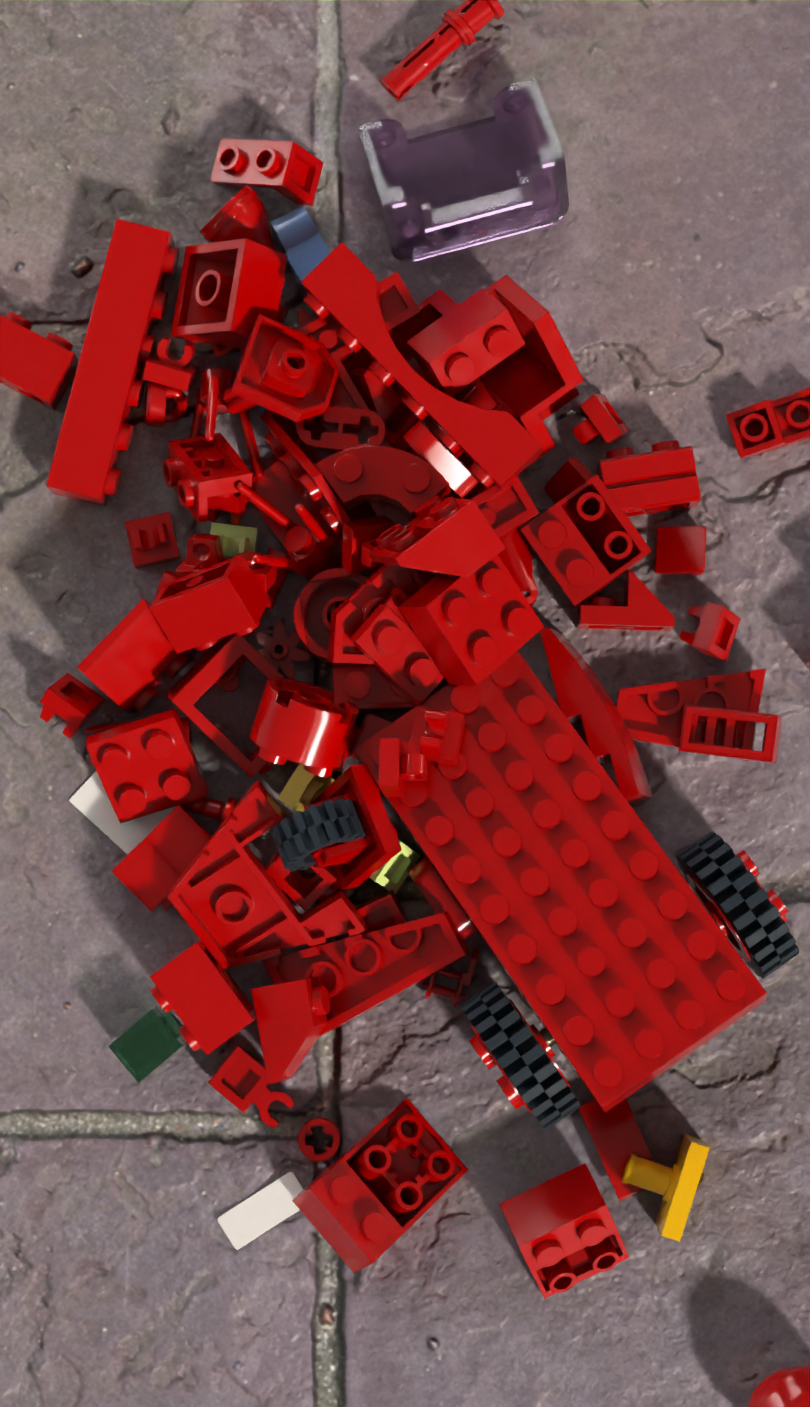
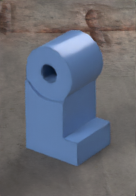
(301, 243)

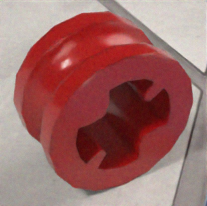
(329, 1128)

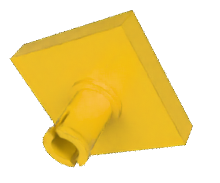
(675, 1183)

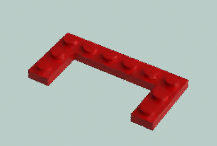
(502, 509)

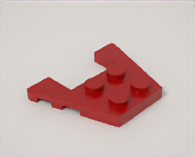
(238, 904)

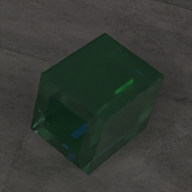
(148, 1043)

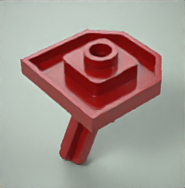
(283, 373)

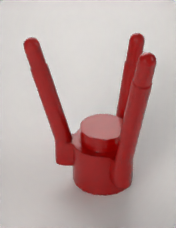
(210, 399)
(305, 544)

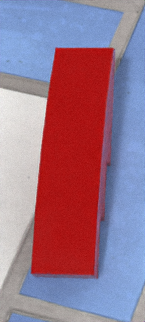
(587, 702)

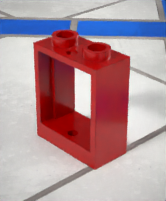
(203, 676)

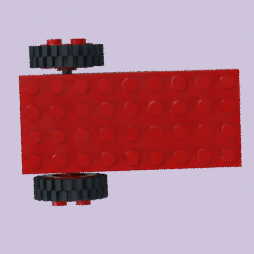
(580, 902)

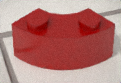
(382, 475)

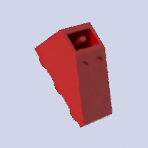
(380, 1186)

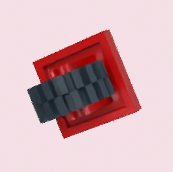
(341, 830)

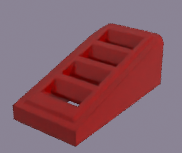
(770, 740)

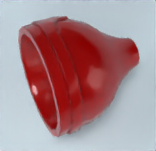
(239, 219)

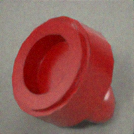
(155, 404)

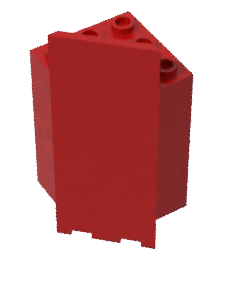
(528, 383)

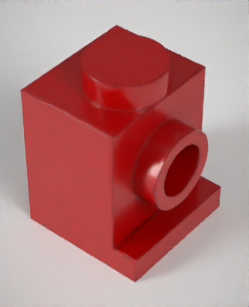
(303, 886)

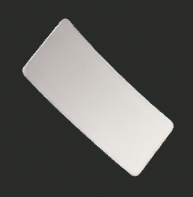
(261, 1211)

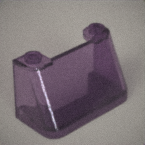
(469, 178)

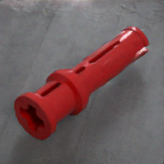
(457, 29)

